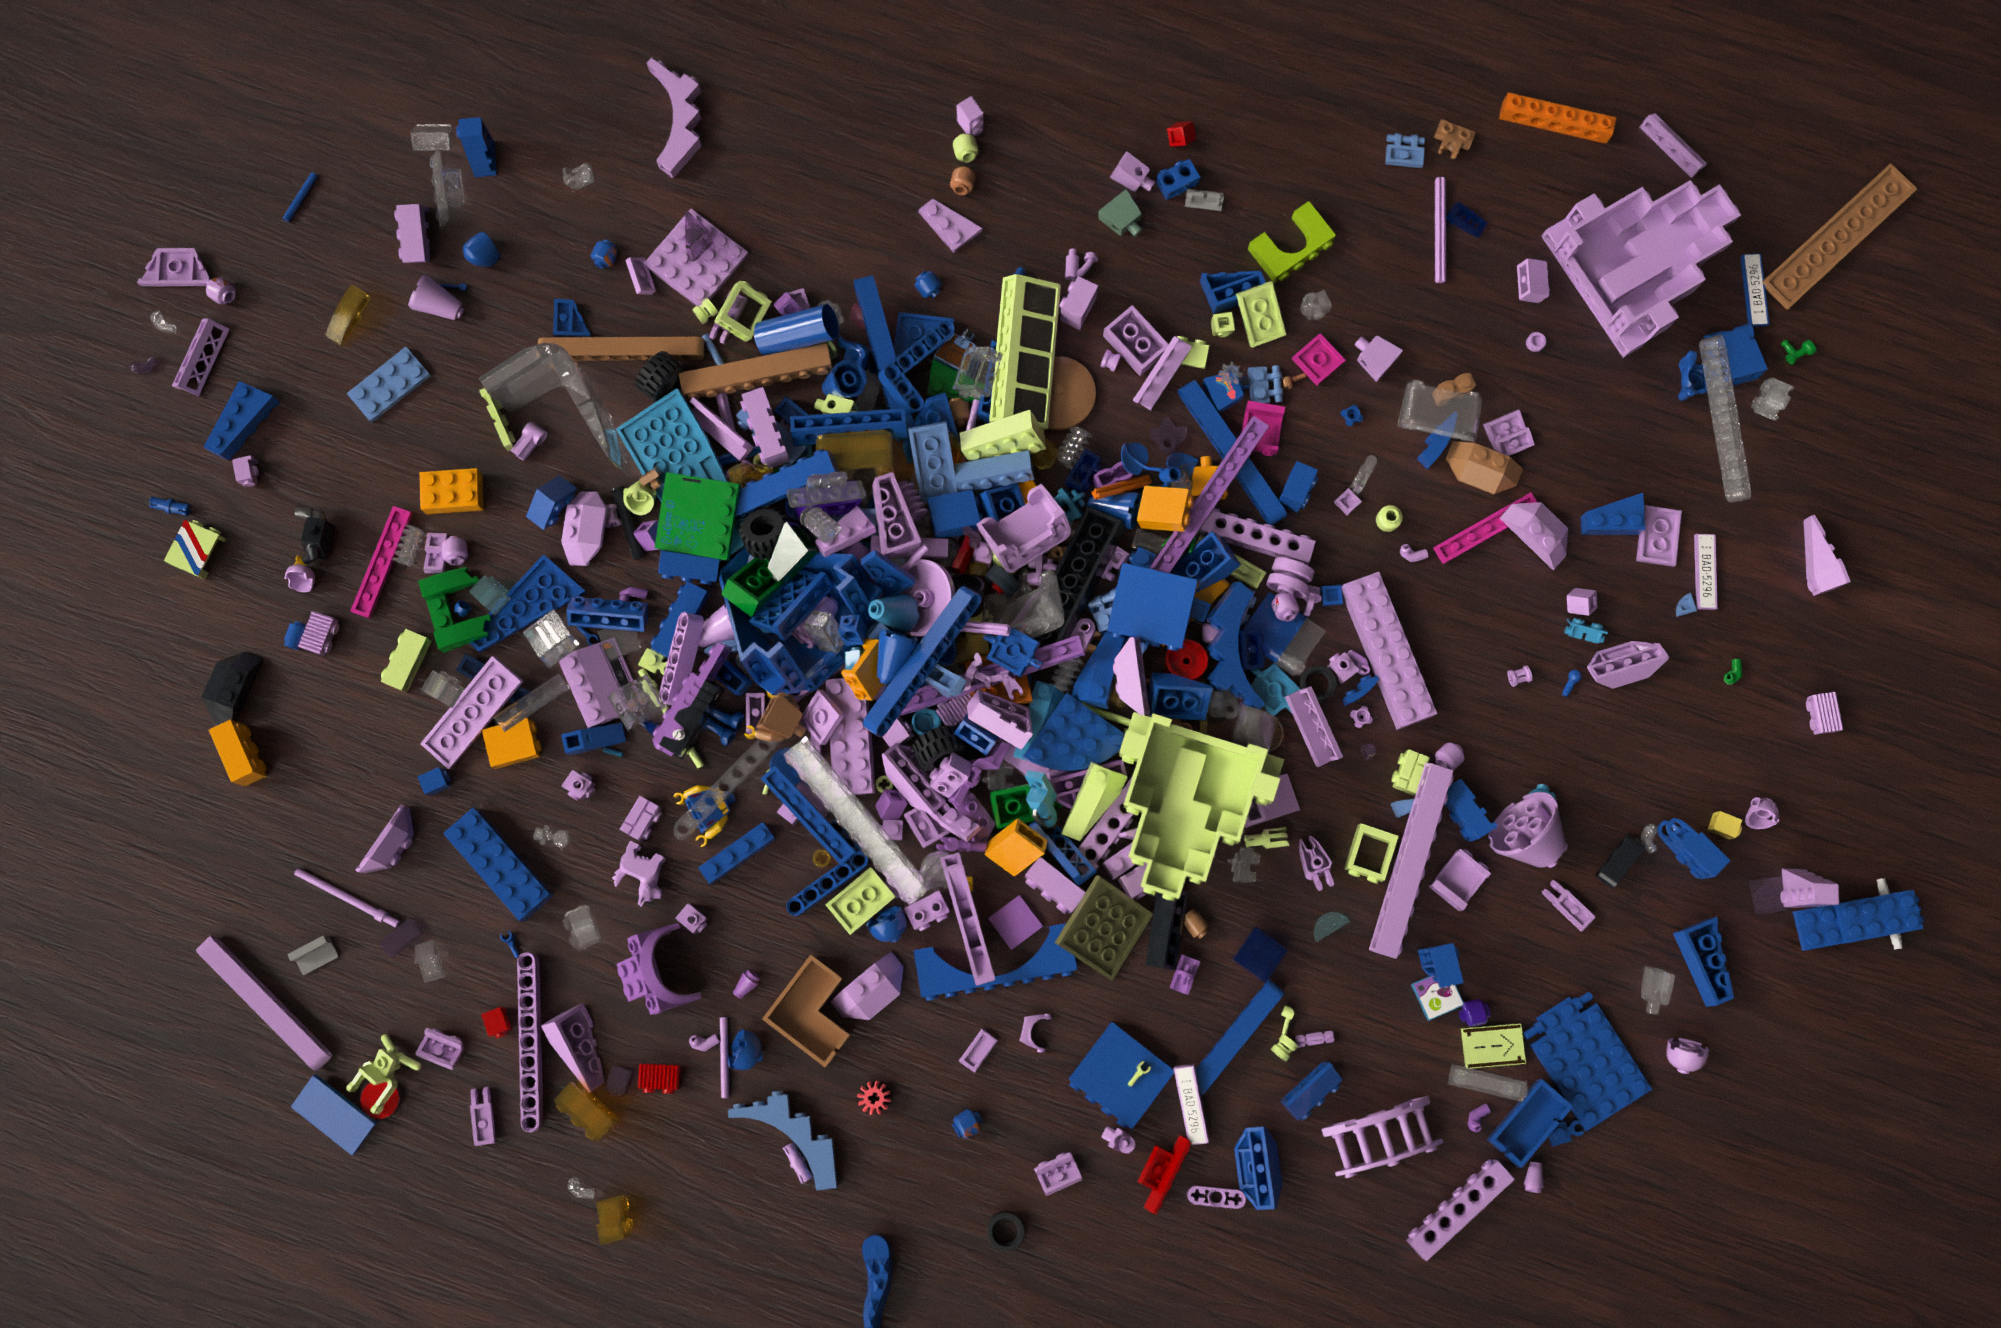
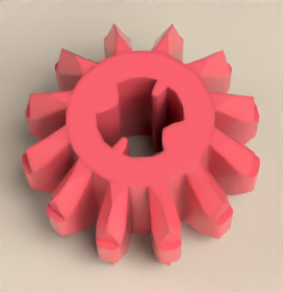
(878, 1103)

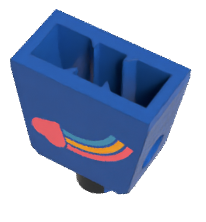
(1221, 395)

